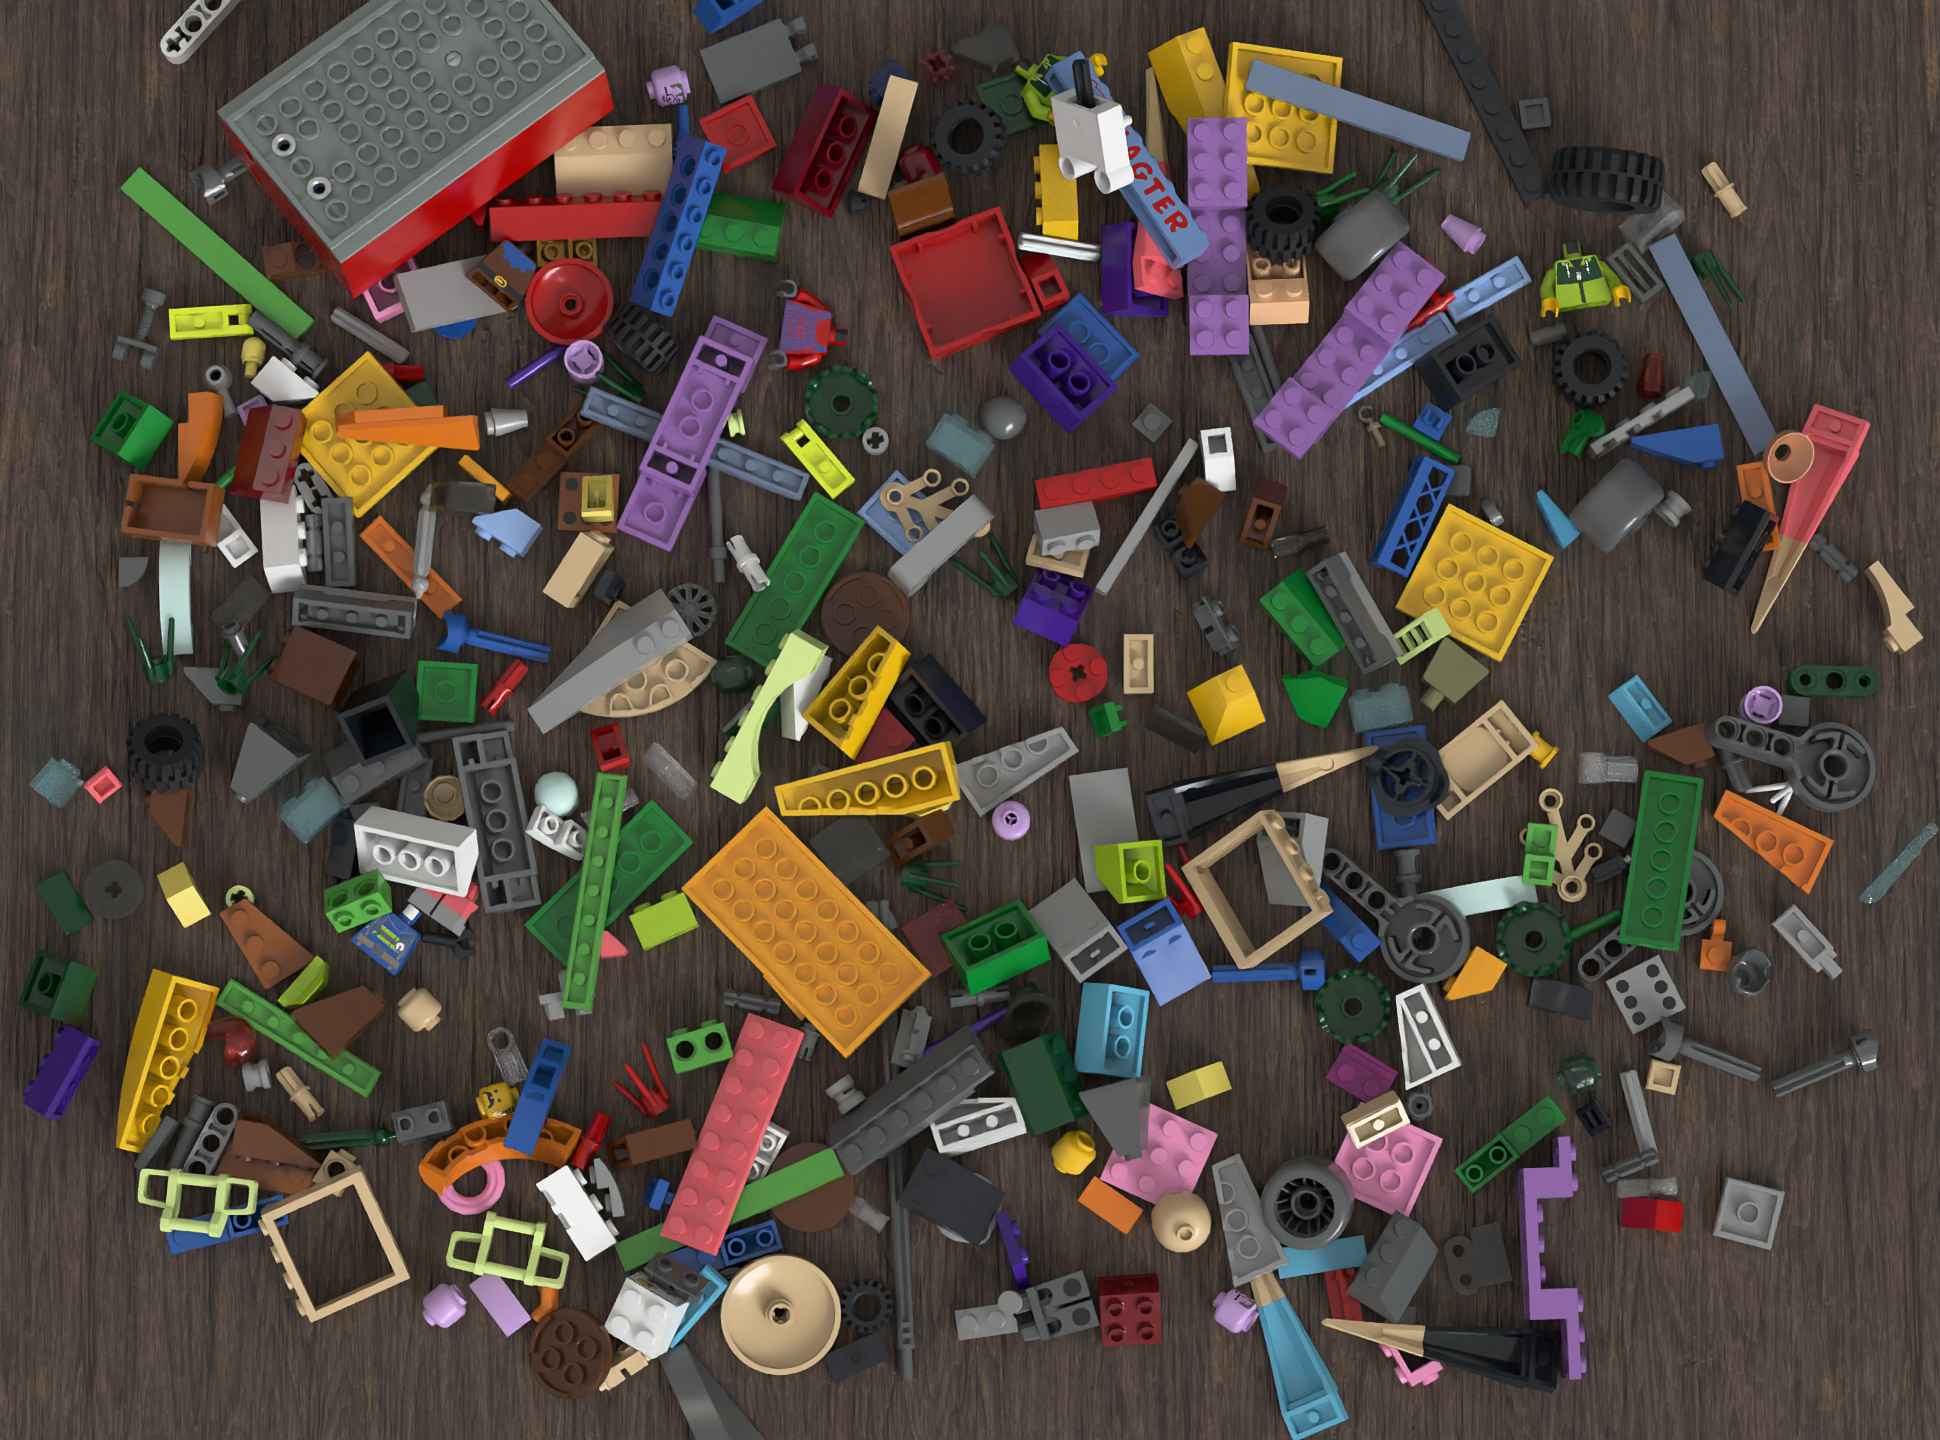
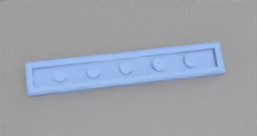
(1407, 351)

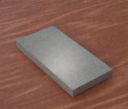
(443, 295)
(1101, 816)

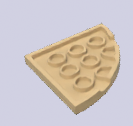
(655, 686)

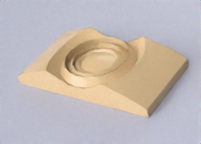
(1483, 755)

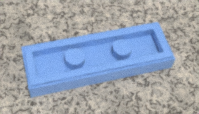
(1487, 289)

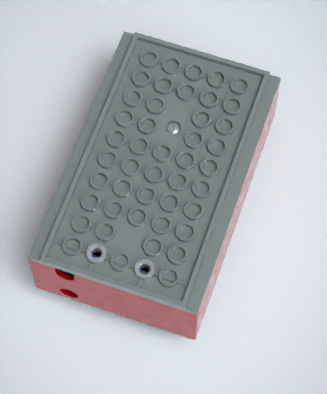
(412, 122)

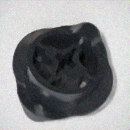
(1436, 789)

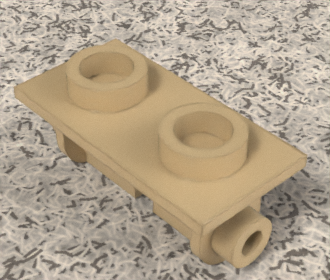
(627, 1358)

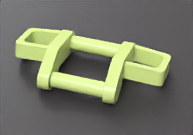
(172, 1205)
(483, 1266)

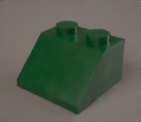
(58, 988)

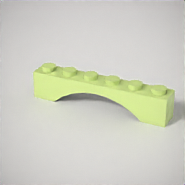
(741, 767)

